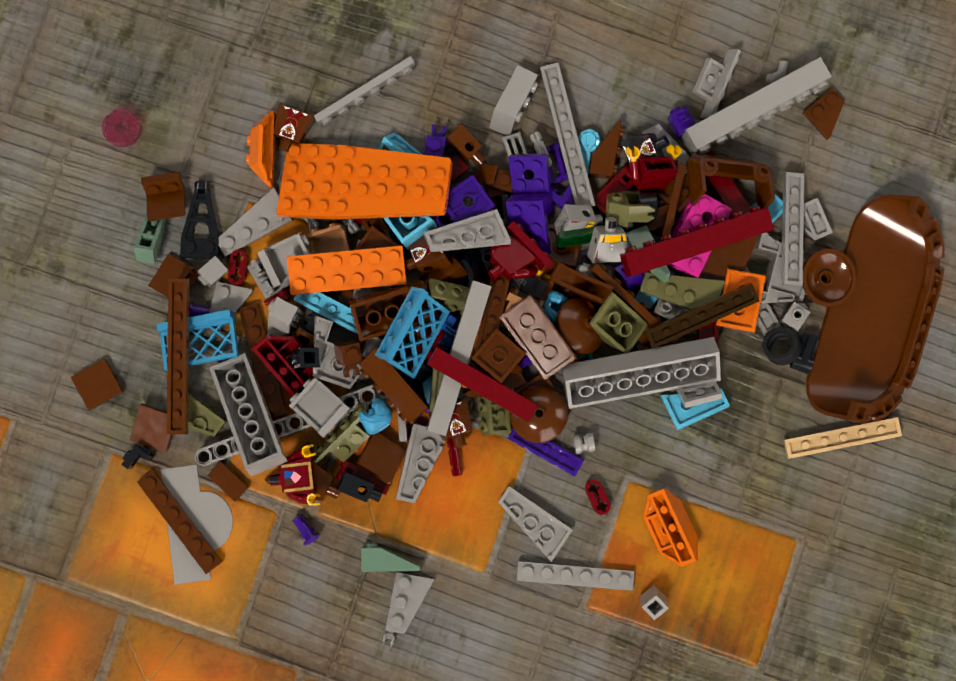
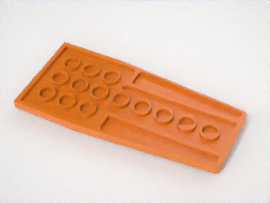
(362, 183)

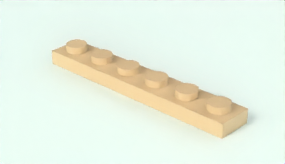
(842, 438)

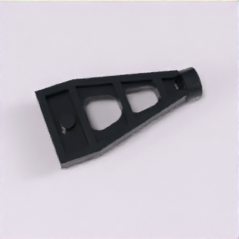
(200, 248)

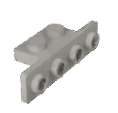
(713, 81)

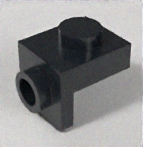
(131, 457)

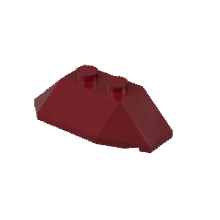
(276, 354)

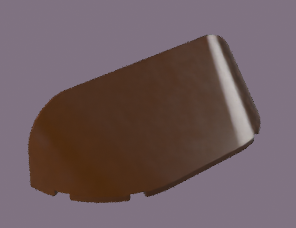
(879, 333)

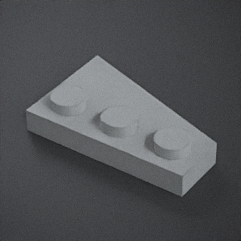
(405, 601)

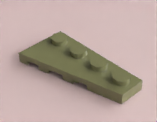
(682, 290)

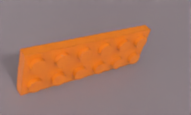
(346, 270)

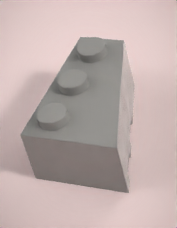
(513, 100)
(283, 318)

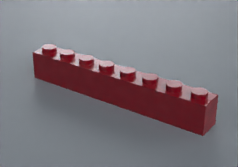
(697, 241)

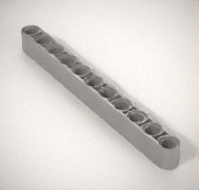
(285, 423)

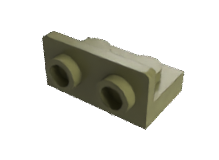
(494, 418)

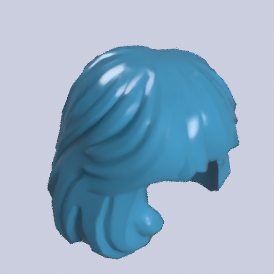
(552, 305)
(377, 418)

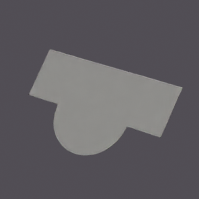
(206, 511)

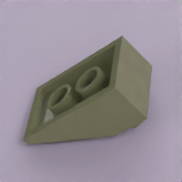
(618, 324)

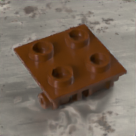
(172, 269)

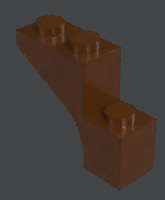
(581, 284)

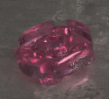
(128, 136)

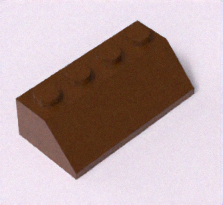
(376, 311)
(394, 387)

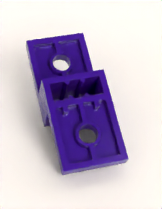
(531, 196)
(456, 210)

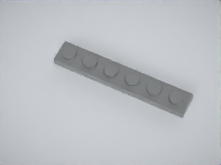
(370, 88)
(792, 229)
(575, 575)

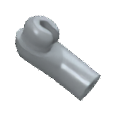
(781, 72)

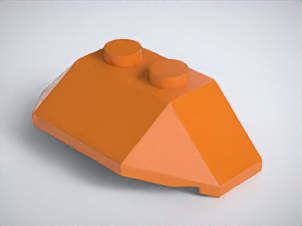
(262, 149)
(671, 527)

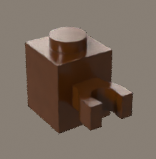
(348, 355)

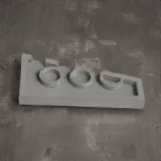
(254, 224)
(473, 232)
(418, 462)
(540, 526)

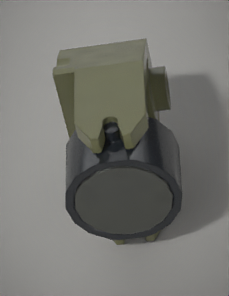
(631, 207)

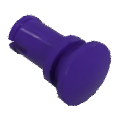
(197, 310)
(306, 531)

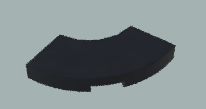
(474, 267)

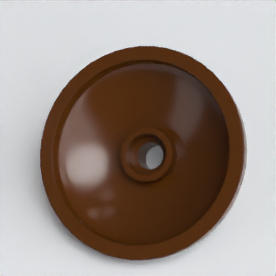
(838, 274)
(574, 325)
(552, 421)

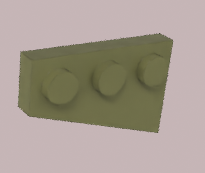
(203, 418)

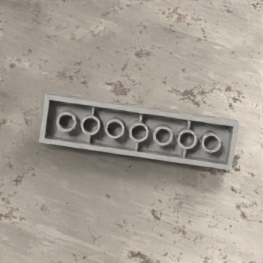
(757, 106)
(641, 372)

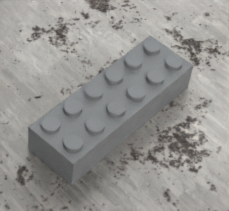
(248, 415)

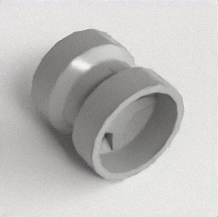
(588, 441)

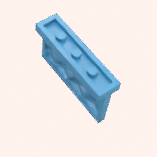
(200, 323)
(403, 325)

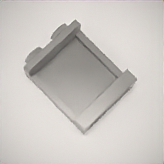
(275, 256)
(319, 406)

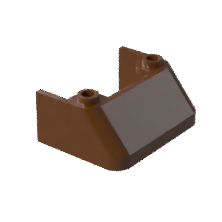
(710, 165)

